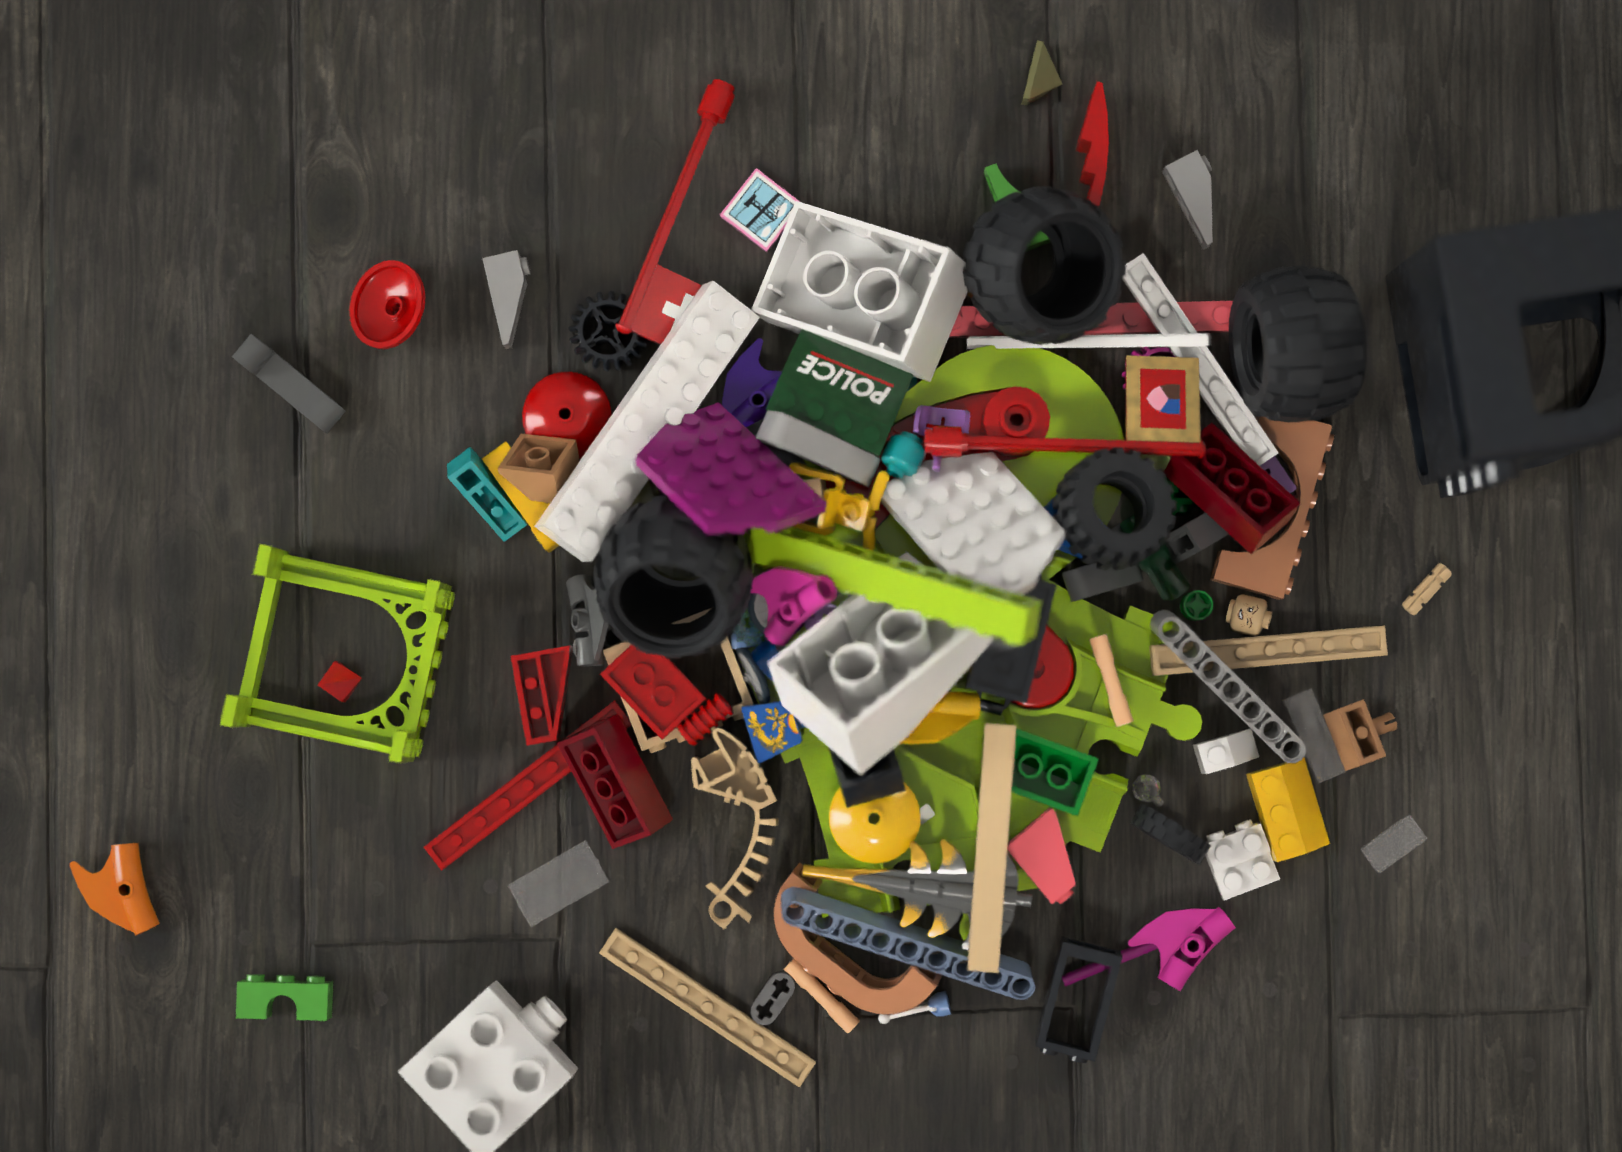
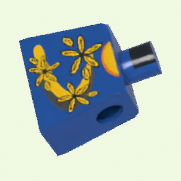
(771, 729)

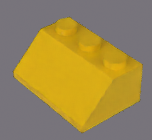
(1288, 809)

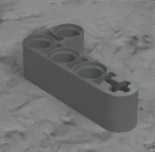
(288, 383)

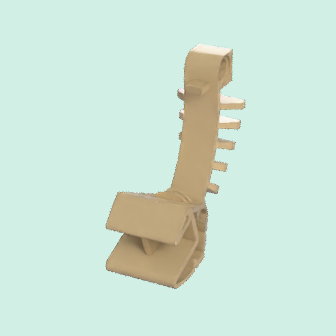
(736, 776)

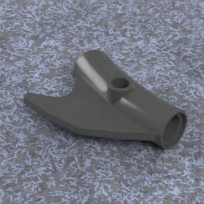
(586, 621)

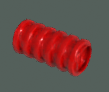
(705, 719)

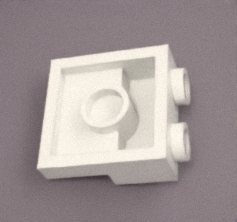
(1240, 859)

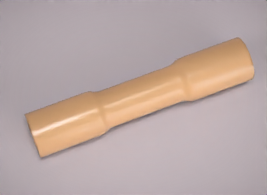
(1105, 661)
(835, 1008)

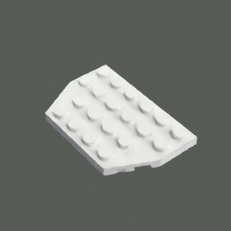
(976, 521)

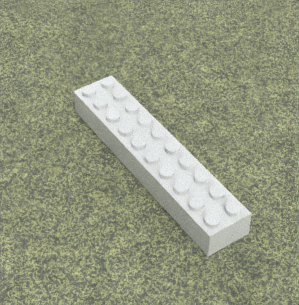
(663, 393)

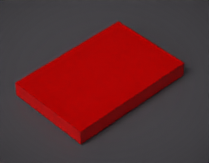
(653, 689)

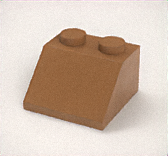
(539, 465)

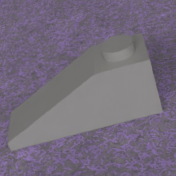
(1192, 188)
(507, 289)

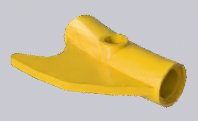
(946, 718)

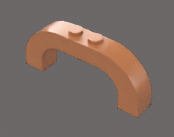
(840, 972)

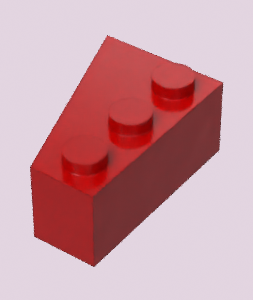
(541, 691)

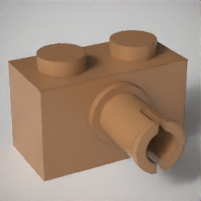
(1358, 734)

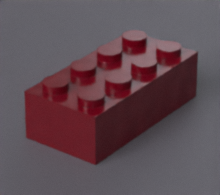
(1233, 490)

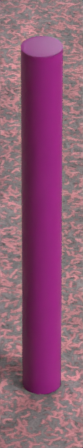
(1095, 968)

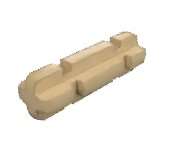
(1426, 589)

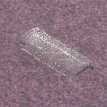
(1314, 732)

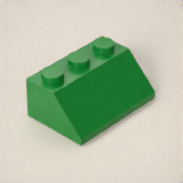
(1051, 772)

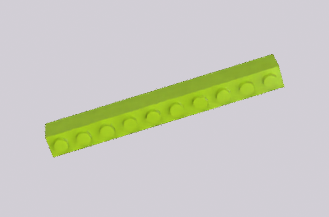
(900, 583)

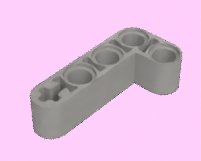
(818, 447)

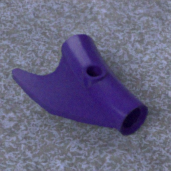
(745, 383)

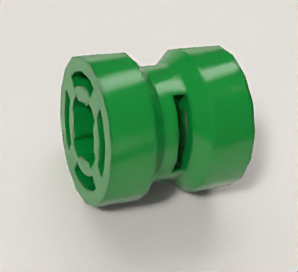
(1201, 604)

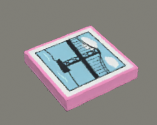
(760, 210)

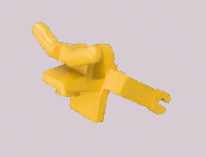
(845, 508)

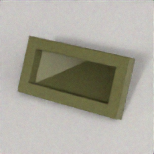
(1041, 76)

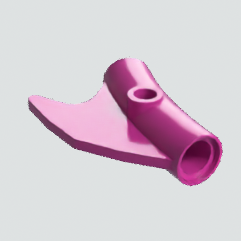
(791, 600)
(1171, 936)

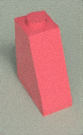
(1043, 857)

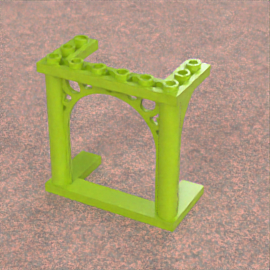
(399, 742)

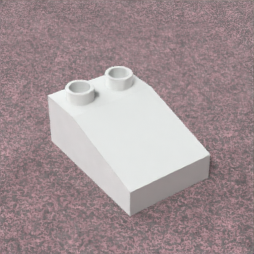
(864, 288)
(871, 675)

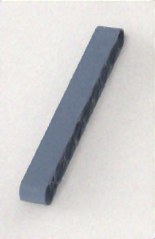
(892, 942)

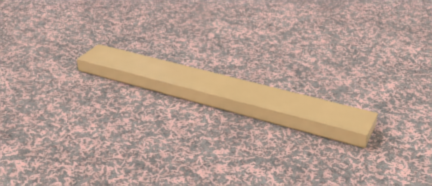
(1278, 649)
(991, 848)
(707, 1007)

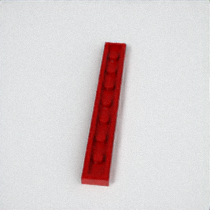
(508, 799)

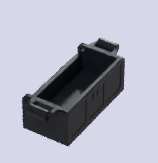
(1008, 668)

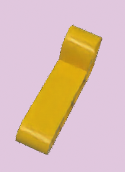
(529, 509)

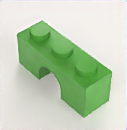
(311, 997)

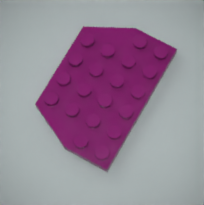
(726, 475)

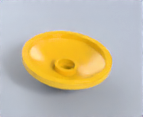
(879, 841)

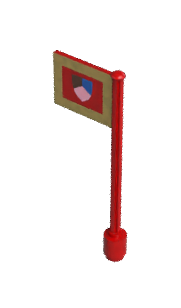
(1159, 417)

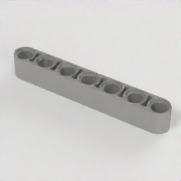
(1216, 680)

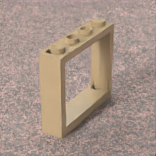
(655, 743)

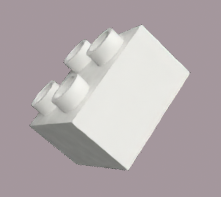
(492, 1067)

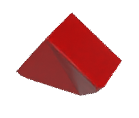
(340, 681)

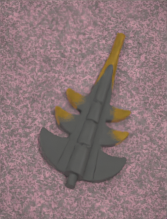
(946, 889)

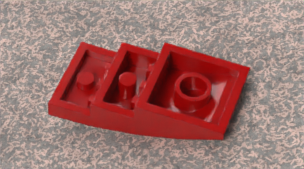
(1095, 143)

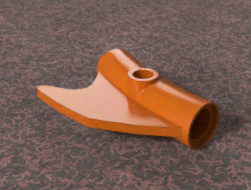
(107, 891)

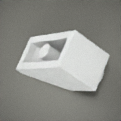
(1226, 751)

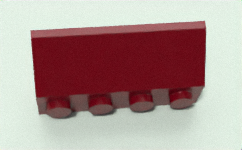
(615, 781)

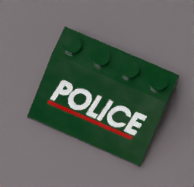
(840, 392)

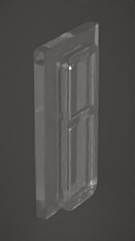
(558, 883)

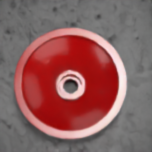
(387, 304)
(570, 391)

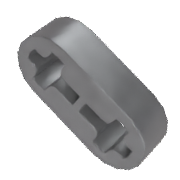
(766, 994)

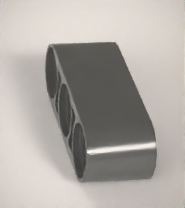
(1091, 581)

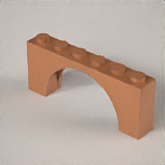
(1269, 568)

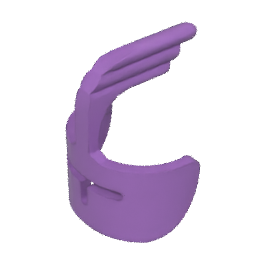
(933, 416)

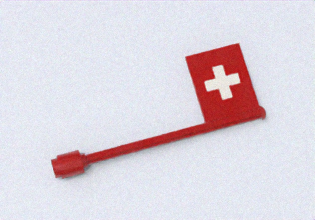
(659, 293)

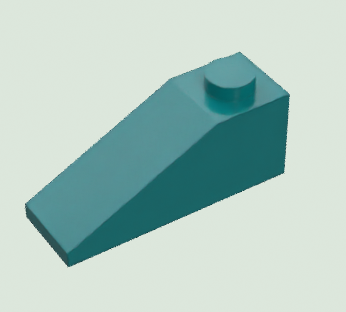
(485, 494)

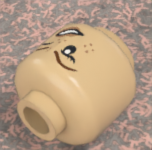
(1248, 615)

